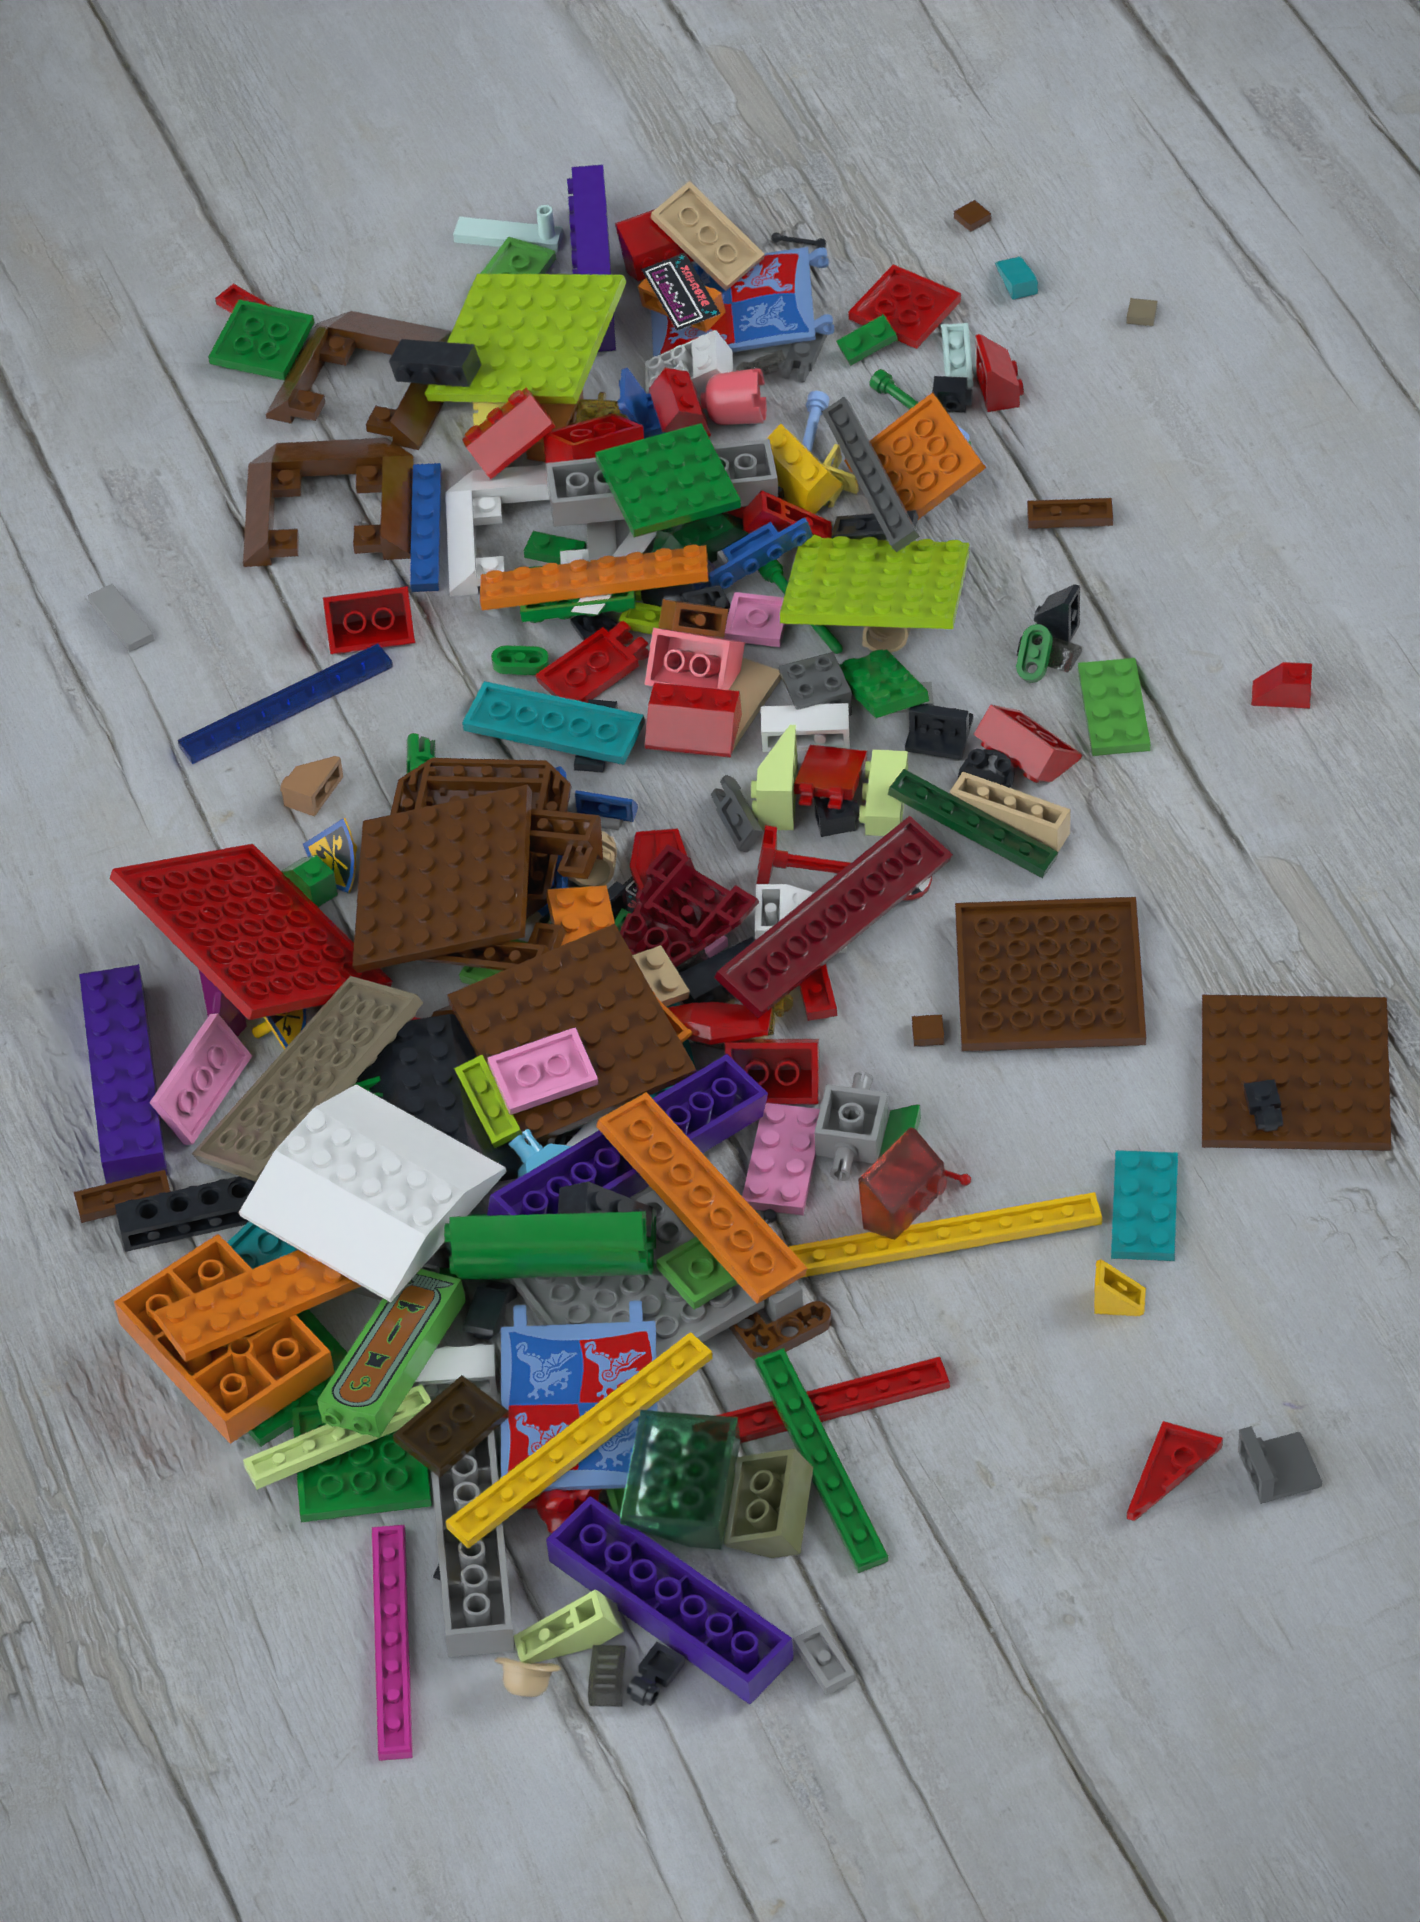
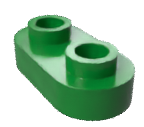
(1034, 654)
(519, 660)

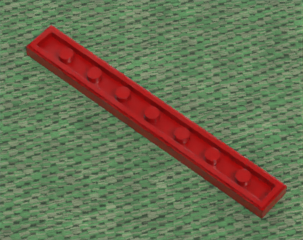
(849, 1397)

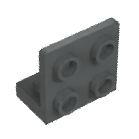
(816, 682)
(1277, 1465)

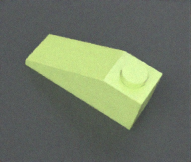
(571, 1629)

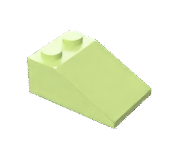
(775, 784)

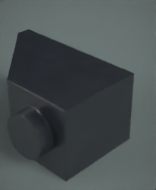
(1061, 613)

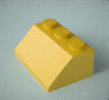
(800, 473)

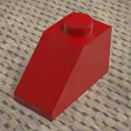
(1284, 686)

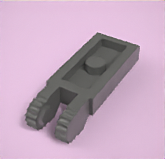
(803, 357)
(736, 814)

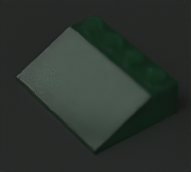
(682, 1477)

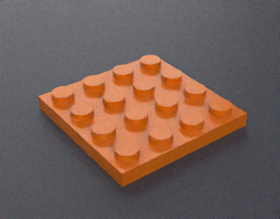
(926, 456)

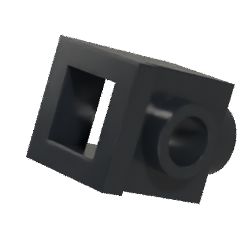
(952, 393)
(835, 821)

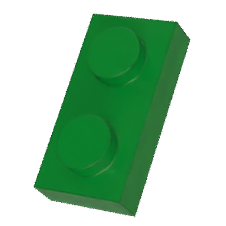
(867, 340)
(547, 547)

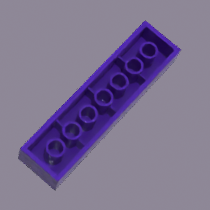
(590, 230)
(122, 1073)
(671, 1600)

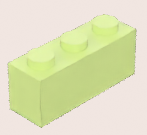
(882, 811)

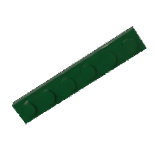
(973, 823)

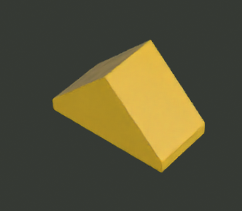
(1117, 1292)

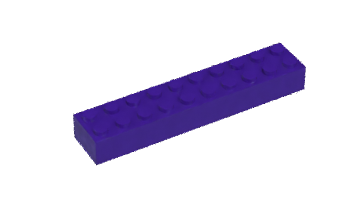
(704, 1106)

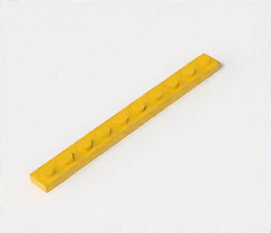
(950, 1234)
(578, 1440)

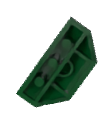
(713, 531)

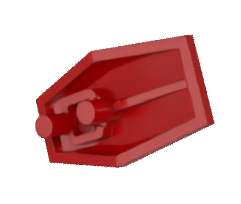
(647, 847)
(721, 1022)

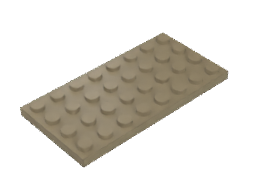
(310, 1070)

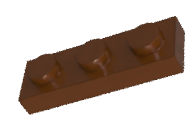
(1070, 513)
(101, 1200)

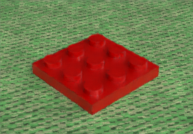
(909, 304)

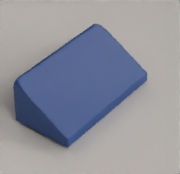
(606, 806)

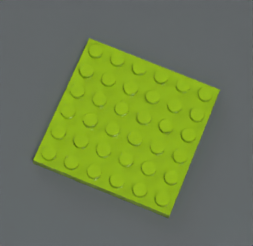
(532, 334)
(873, 585)

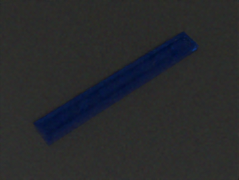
(285, 703)

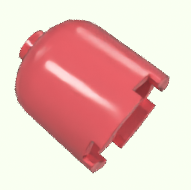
(735, 398)

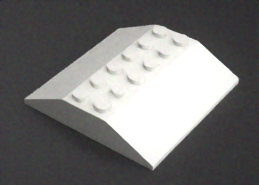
(368, 1189)

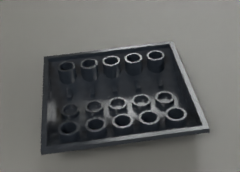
(421, 1080)

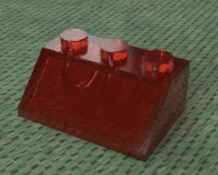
(900, 1185)

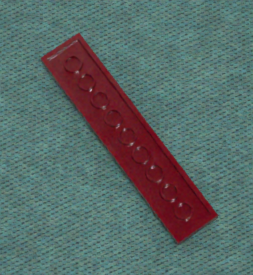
(833, 917)

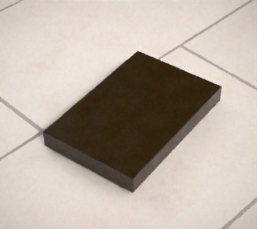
(450, 1426)

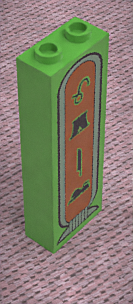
(391, 1354)

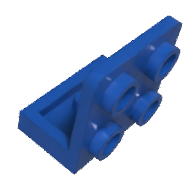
(638, 405)

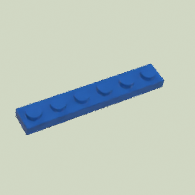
(425, 527)

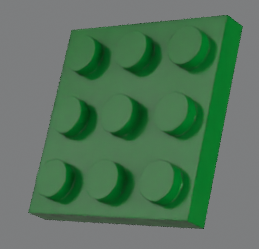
(261, 339)

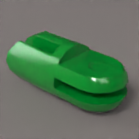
(419, 751)

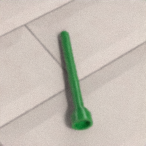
(883, 383)
(773, 573)

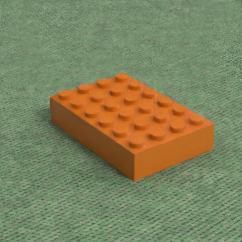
(238, 1381)

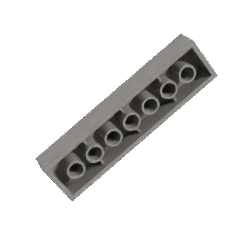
(582, 495)
(472, 1578)

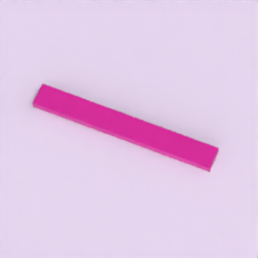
(392, 1643)

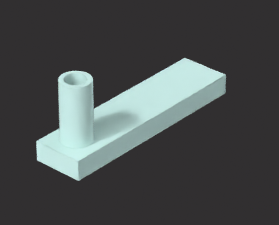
(495, 232)

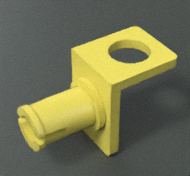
(847, 479)

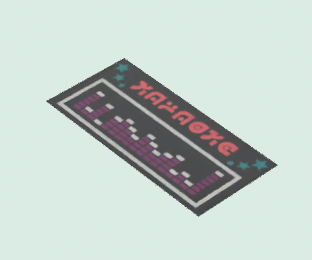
(681, 291)

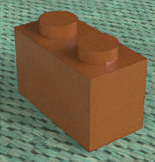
(693, 618)

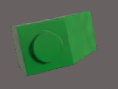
(313, 879)

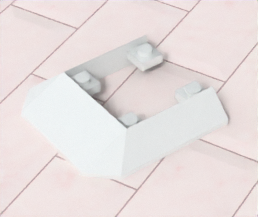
(478, 502)

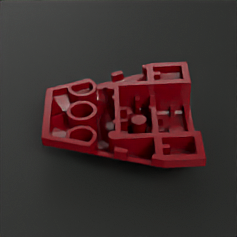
(682, 909)

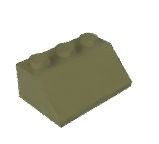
(769, 1503)

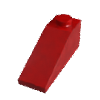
(781, 514)

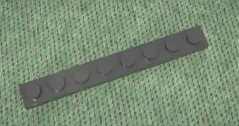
(870, 474)

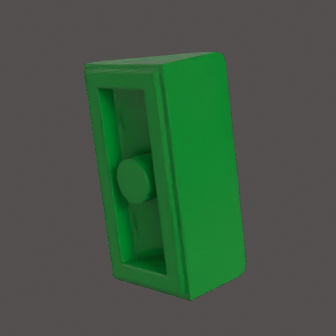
(898, 1123)

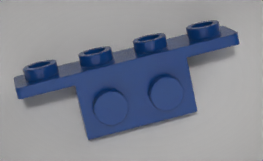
(757, 550)

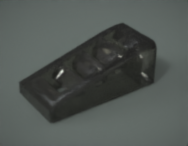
(607, 1695)

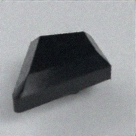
(708, 596)
(588, 625)

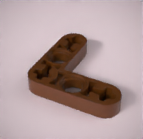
(771, 1333)

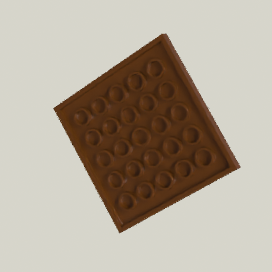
(443, 879)
(1049, 974)
(585, 987)
(1326, 1065)

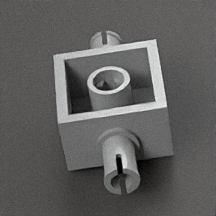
(851, 1124)

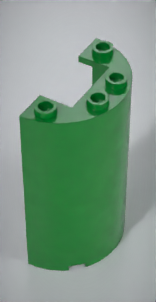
(551, 1245)

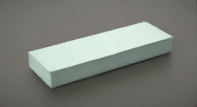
(957, 351)

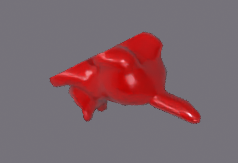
(558, 1505)

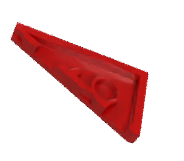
(1172, 1459)

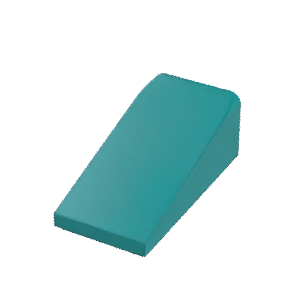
(1017, 277)

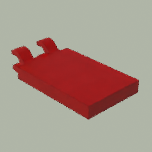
(594, 664)
(829, 774)

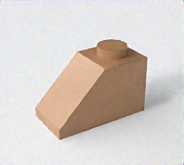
(311, 784)

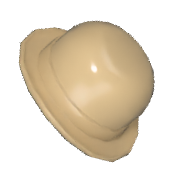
(526, 1678)

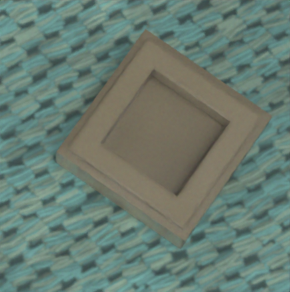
(1142, 312)

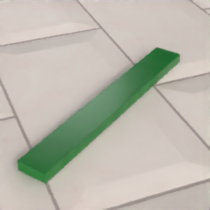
(828, 1472)

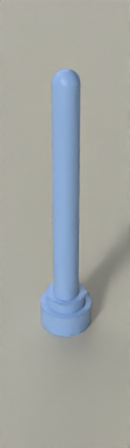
(816, 403)

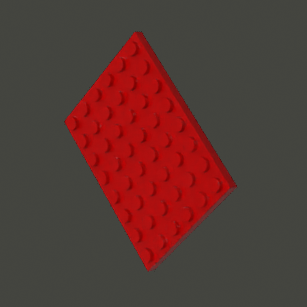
(245, 928)

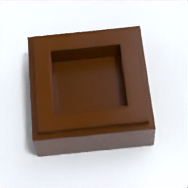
(972, 215)
(927, 1030)

